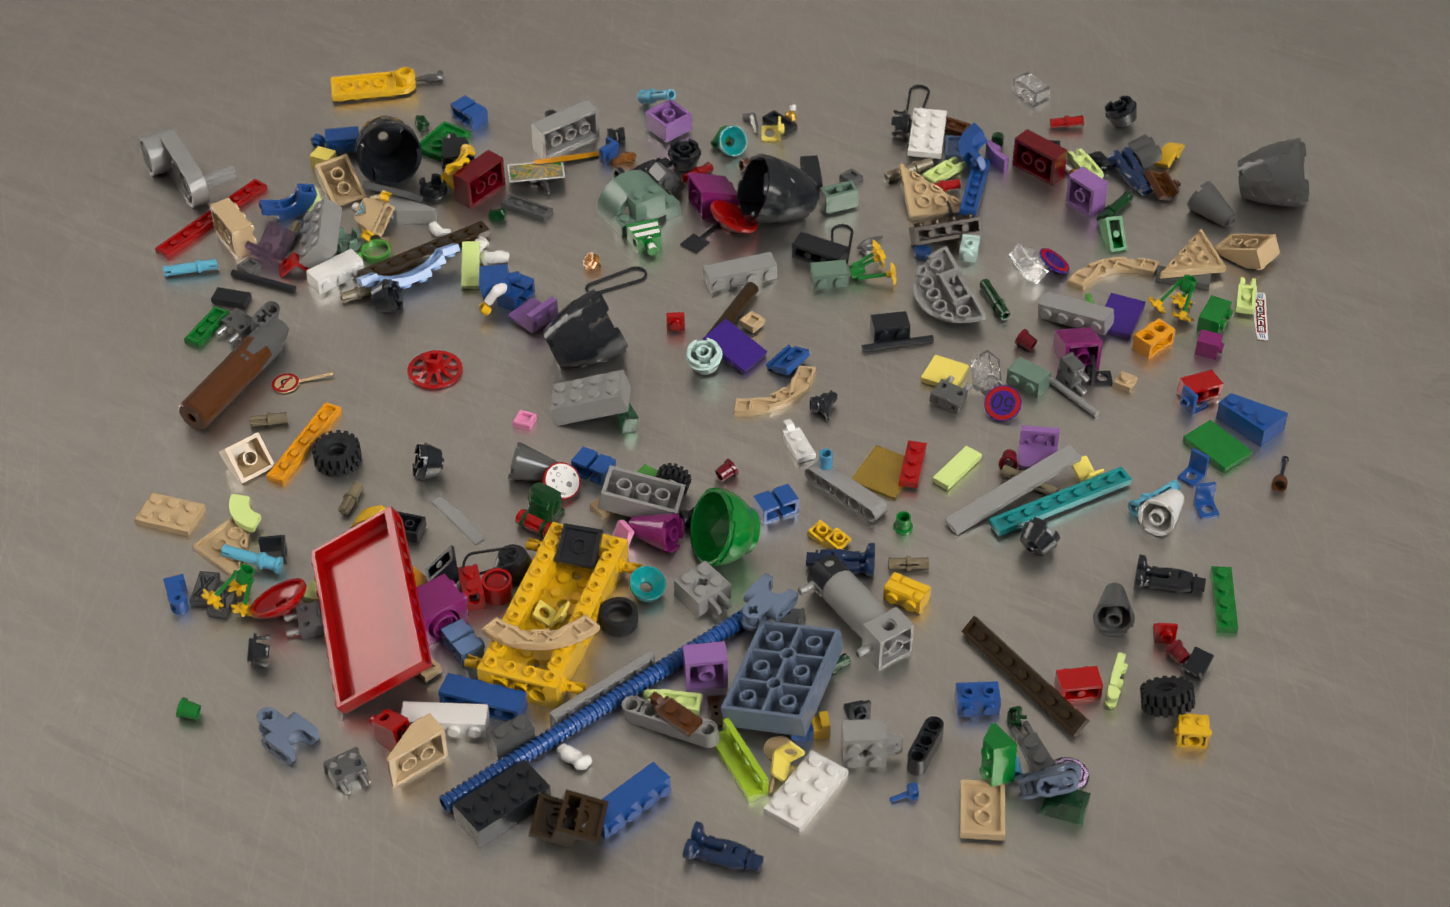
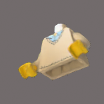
(373, 214)

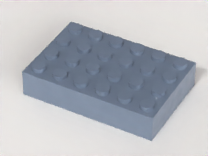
(783, 678)

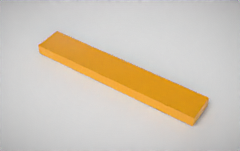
(303, 443)

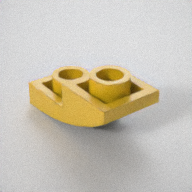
(1169, 153)
(367, 513)
(828, 537)

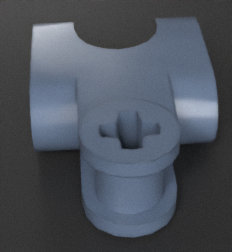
(764, 604)
(283, 732)
(1049, 781)

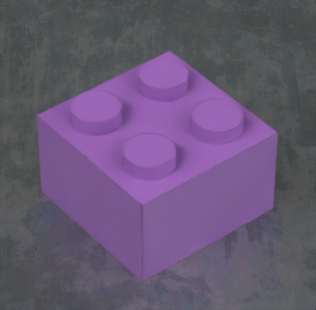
(668, 120)
(1086, 192)
(705, 666)

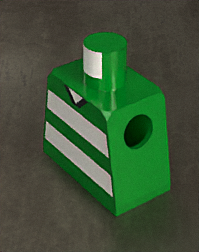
(645, 236)

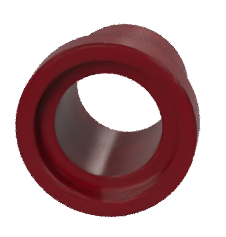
(1026, 340)
(1008, 454)
(726, 470)
(1177, 652)

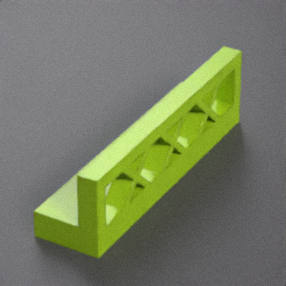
(741, 763)

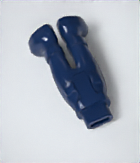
(1134, 176)
(855, 561)
(720, 851)

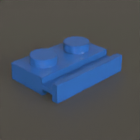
(788, 359)

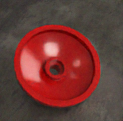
(731, 218)
(279, 599)

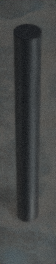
(265, 281)
(897, 343)

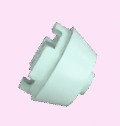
(704, 356)

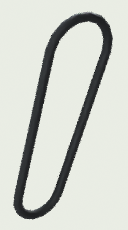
(909, 95)
(851, 236)
(621, 285)
(493, 550)

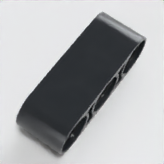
(811, 166)
(925, 745)

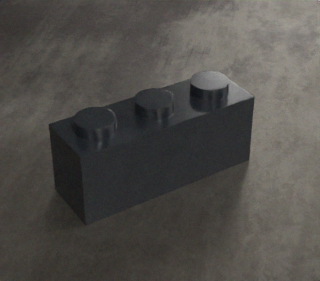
(816, 249)

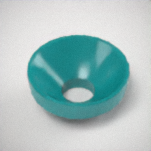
(739, 141)
(651, 576)

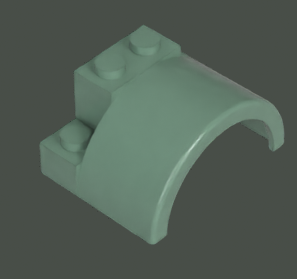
(641, 195)

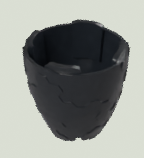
(388, 159)
(775, 191)
(584, 333)

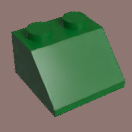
(998, 757)

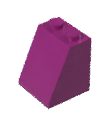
(707, 188)
(1081, 342)

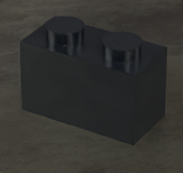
(889, 326)

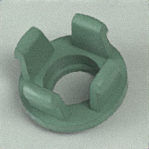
(353, 240)

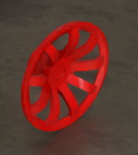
(434, 363)

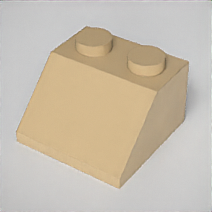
(247, 458)

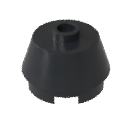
(1121, 112)
(684, 154)
(386, 296)
(427, 462)
(1038, 537)
(509, 556)

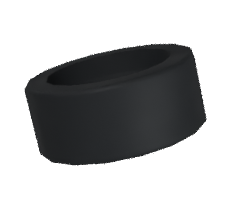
(622, 627)

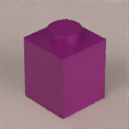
(1209, 344)

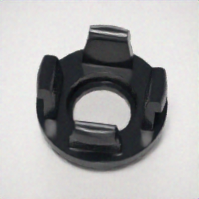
(901, 123)
(436, 184)
(258, 650)

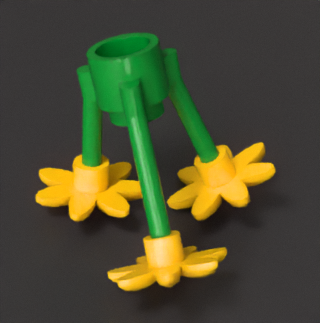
(858, 269)
(1187, 286)
(241, 581)

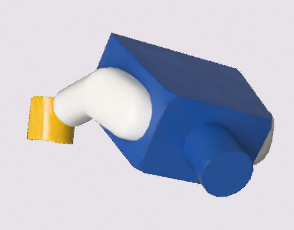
(495, 282)

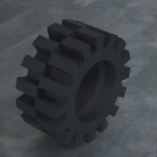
(676, 474)

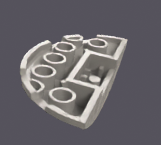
(944, 292)

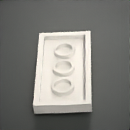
(927, 133)
(805, 791)

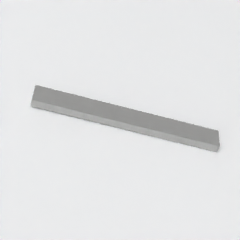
(1012, 489)

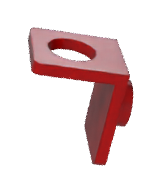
(289, 263)
(1164, 632)

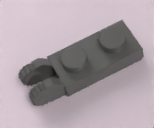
(1032, 748)

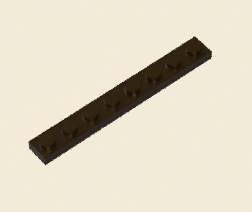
(421, 253)
(1025, 676)

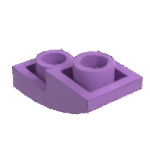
(998, 159)

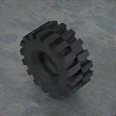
(333, 444)
(1167, 696)

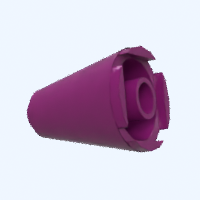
(659, 530)

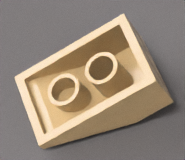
(339, 180)
(1249, 250)
(417, 750)

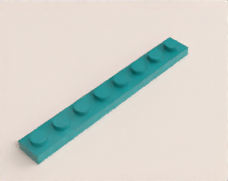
(1060, 501)

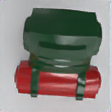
(542, 509)

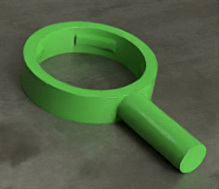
(375, 259)

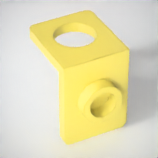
(778, 130)
(1084, 469)
(554, 616)
(781, 760)

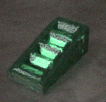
(628, 420)

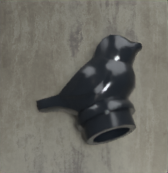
(823, 403)

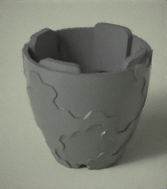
(1275, 174)

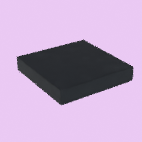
(579, 546)

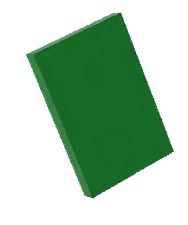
(432, 143)
(1218, 444)

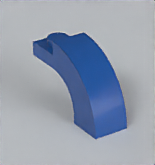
(969, 145)
(292, 206)

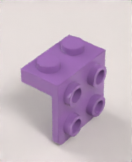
(535, 314)
(1036, 444)

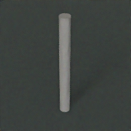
(1074, 397)

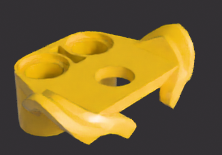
(451, 168)

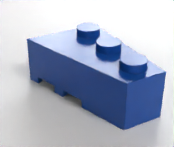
(1251, 419)

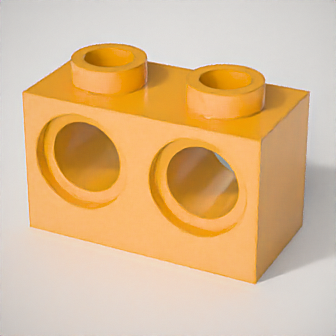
(1153, 338)

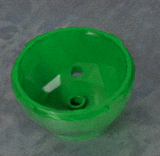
(723, 527)

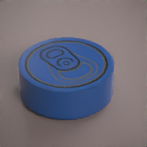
(922, 251)

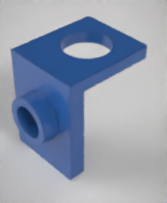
(1189, 401)
(1197, 466)
(1205, 498)

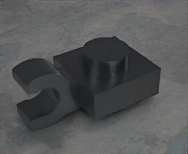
(1100, 159)

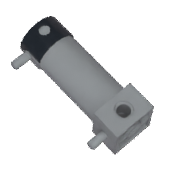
(883, 633)

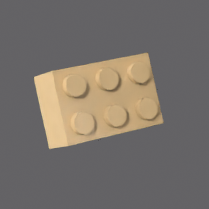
(232, 227)

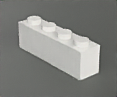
(455, 718)

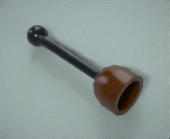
(1280, 482)

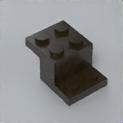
(568, 818)

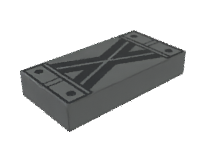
(207, 581)
(227, 600)

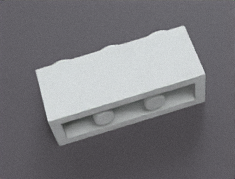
(334, 271)

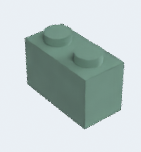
(839, 197)
(829, 274)
(1028, 377)

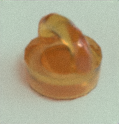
(591, 261)

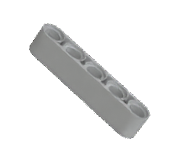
(847, 491)
(641, 713)

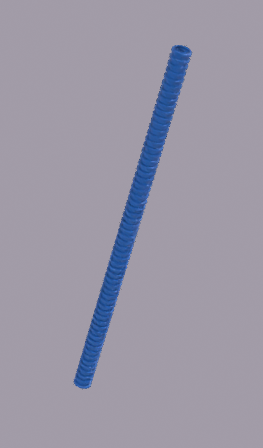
(592, 712)

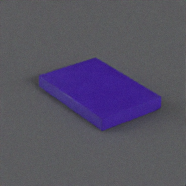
(1126, 314)
(736, 346)

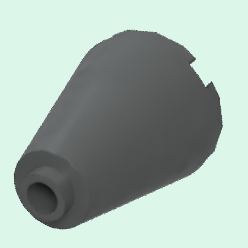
(1211, 205)
(529, 464)
(1114, 611)

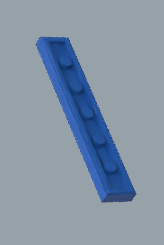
(974, 190)

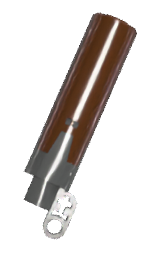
(237, 369)

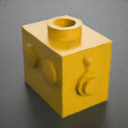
(1192, 731)

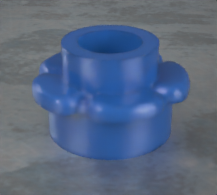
(318, 140)

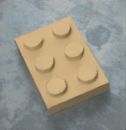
(170, 514)
(982, 810)

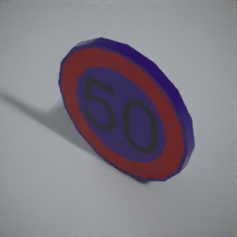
(1054, 261)
(1002, 403)

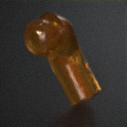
(625, 157)

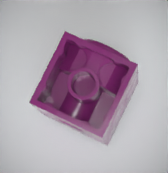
(441, 606)

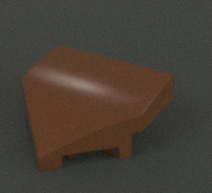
(1162, 184)

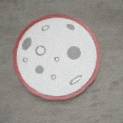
(562, 478)

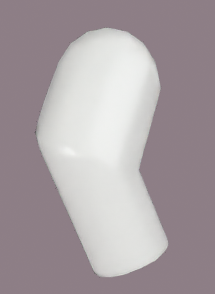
(437, 230)

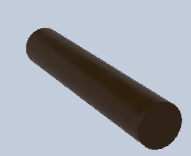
(738, 304)

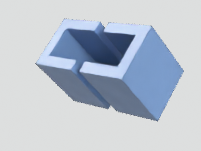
(462, 639)

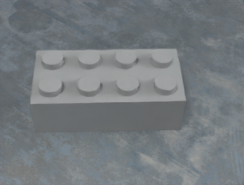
(565, 129)
(320, 233)
(590, 397)
(639, 494)

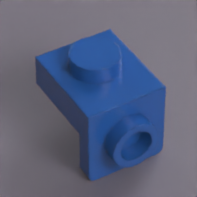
(608, 151)

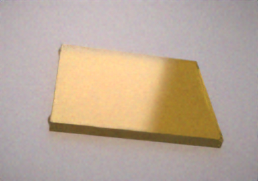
(881, 472)

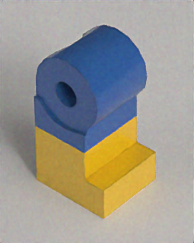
(818, 729)

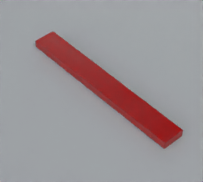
(205, 222)

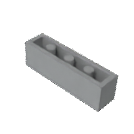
(739, 272)
(1075, 312)

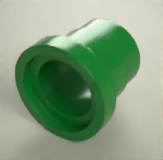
(903, 523)
(188, 709)

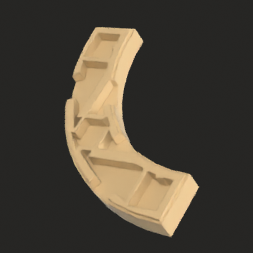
(1109, 266)
(779, 399)
(540, 639)

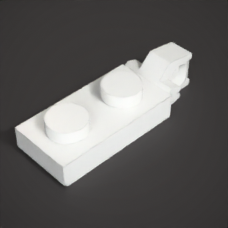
(797, 442)

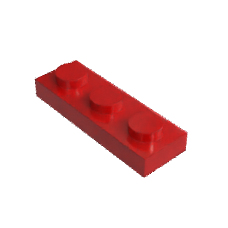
(912, 464)

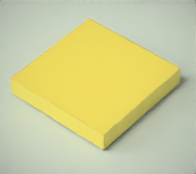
(941, 368)

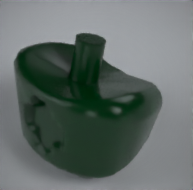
(421, 123)
(998, 138)
(497, 215)
(1014, 717)

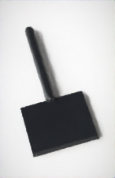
(695, 243)

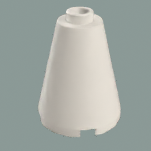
(1161, 512)

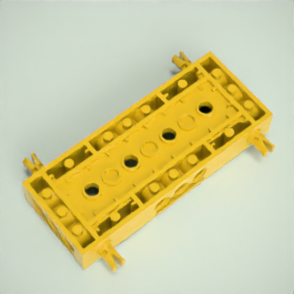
(554, 586)

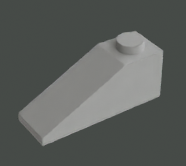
(411, 212)

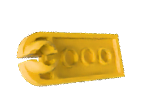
(373, 84)

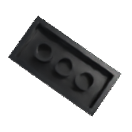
(500, 803)

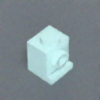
(969, 248)

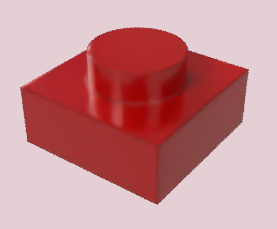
(675, 321)

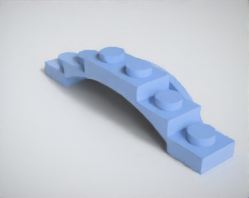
(418, 274)

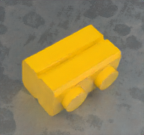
(906, 593)

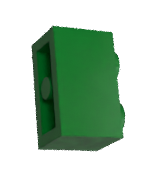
(1215, 315)

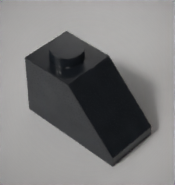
(444, 564)

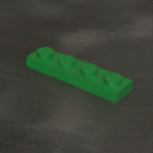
(1224, 599)

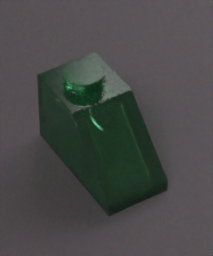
(1067, 807)

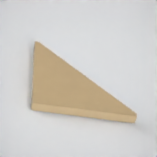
(925, 199)
(1195, 259)
(227, 533)

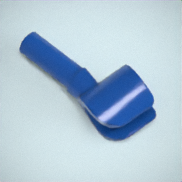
(912, 793)

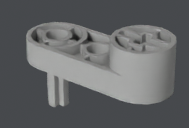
(167, 153)

